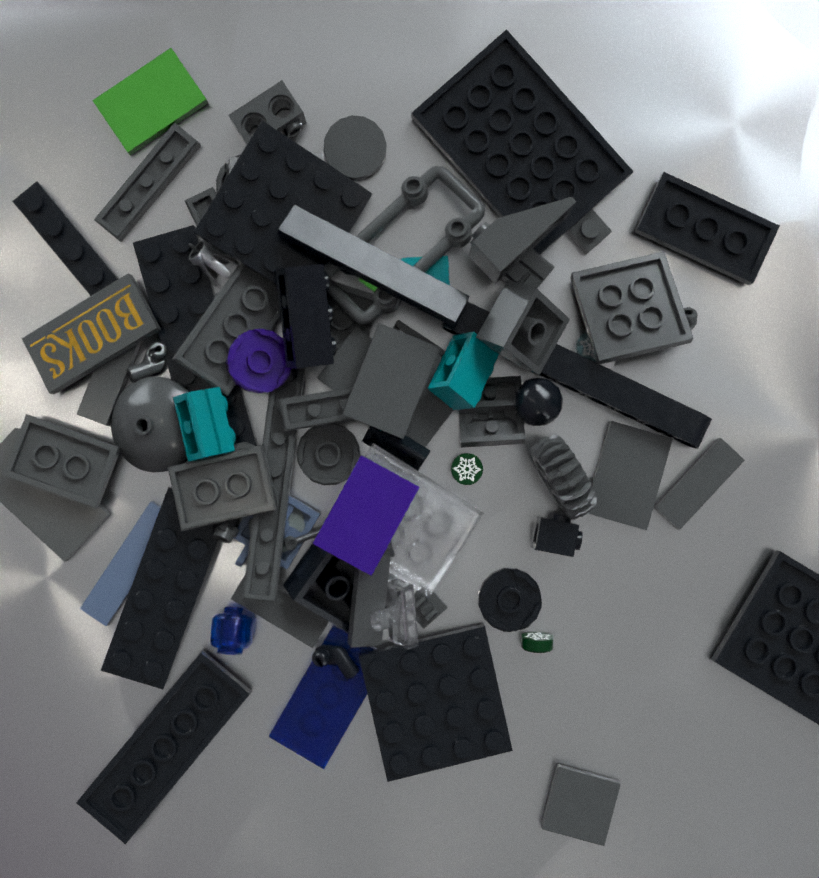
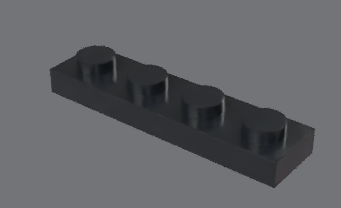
(65, 239)

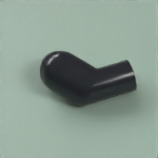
(335, 656)

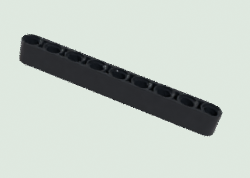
(607, 388)

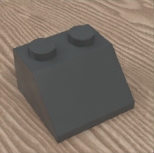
(523, 326)

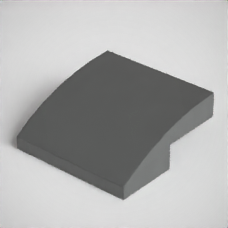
(494, 417)

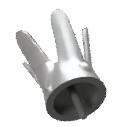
(210, 260)

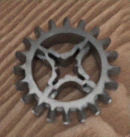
(563, 476)

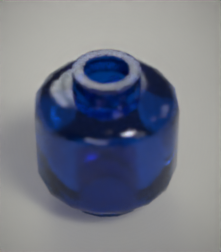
(231, 631)

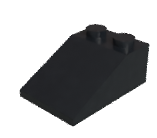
(323, 586)

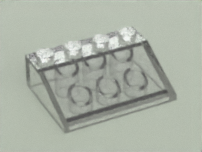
(430, 530)

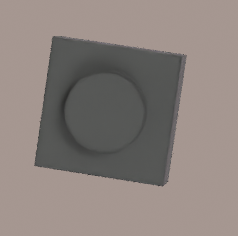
(589, 231)

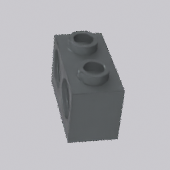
(265, 108)

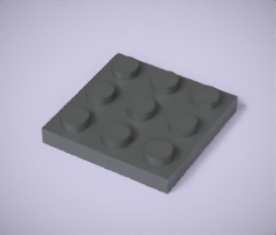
(631, 308)

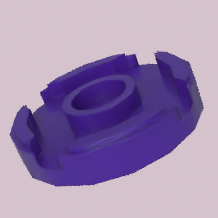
(258, 361)

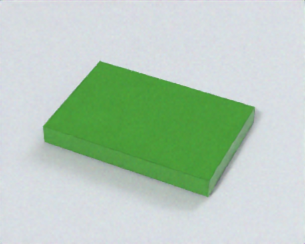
(150, 101)

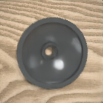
(162, 441)

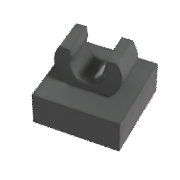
(428, 608)

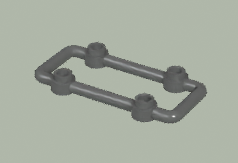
(414, 193)

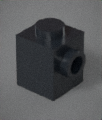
(557, 535)

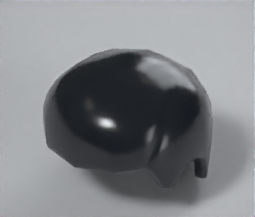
(538, 401)

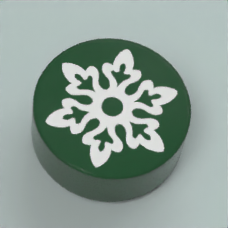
(466, 469)
(537, 642)

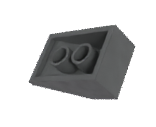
(510, 238)

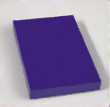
(366, 515)

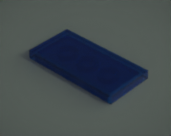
(322, 706)

